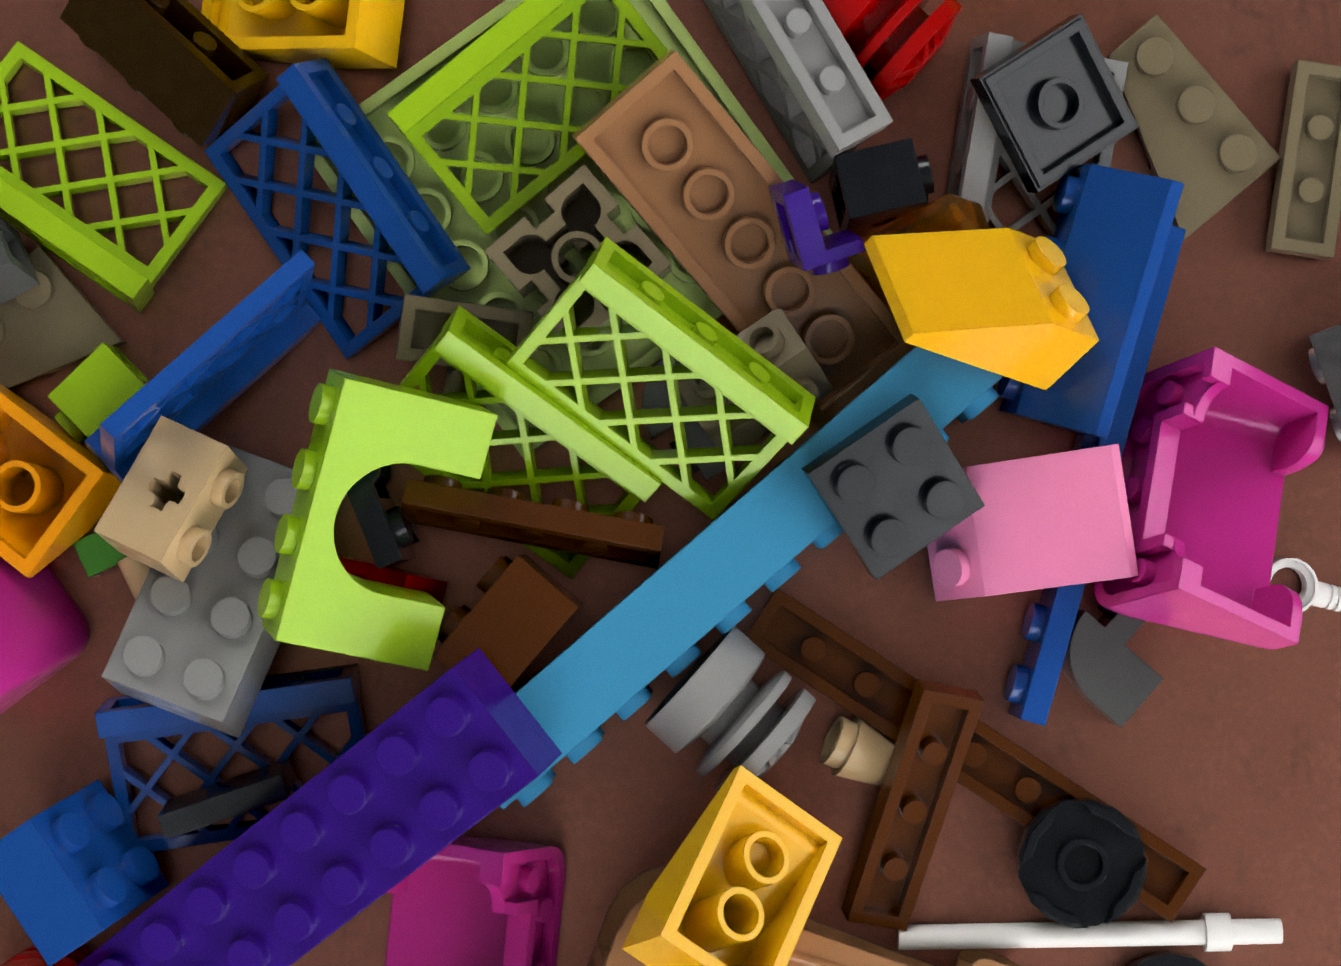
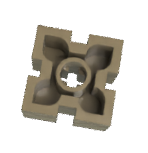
(581, 221)

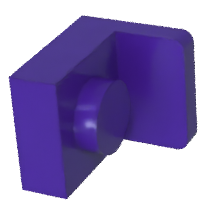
(801, 222)

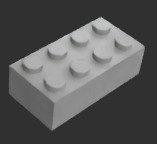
(201, 640)

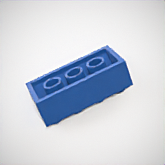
(1113, 242)

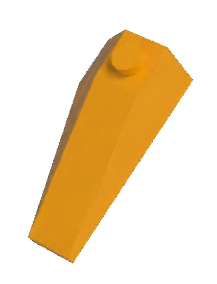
(47, 487)

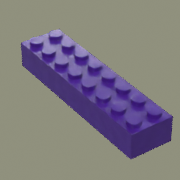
(348, 830)

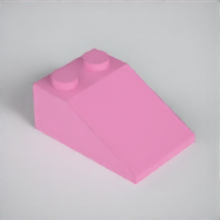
(1040, 528)

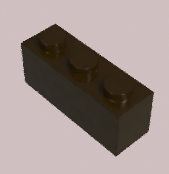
(172, 60)

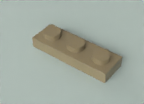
(1309, 171)

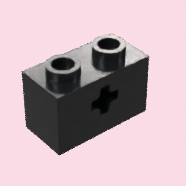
(878, 185)

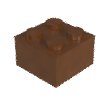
(511, 621)

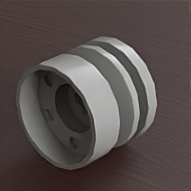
(731, 710)

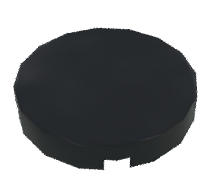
(1081, 862)

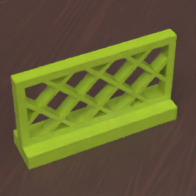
(485, 61)
(58, 228)
(683, 334)
(482, 360)

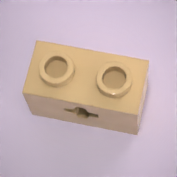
(144, 513)

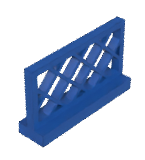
(363, 167)
(215, 366)
(279, 700)

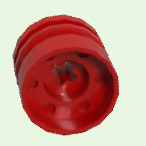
(893, 36)

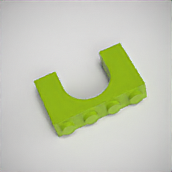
(355, 431)

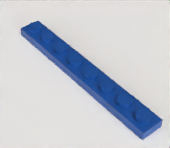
(1051, 621)

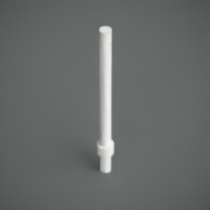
(1213, 931)

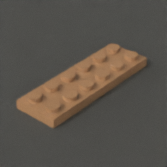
(713, 210)

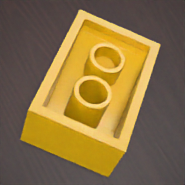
(297, 31)
(986, 300)
(736, 882)

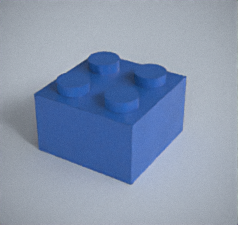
(75, 871)

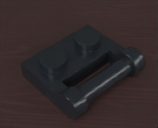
(381, 521)

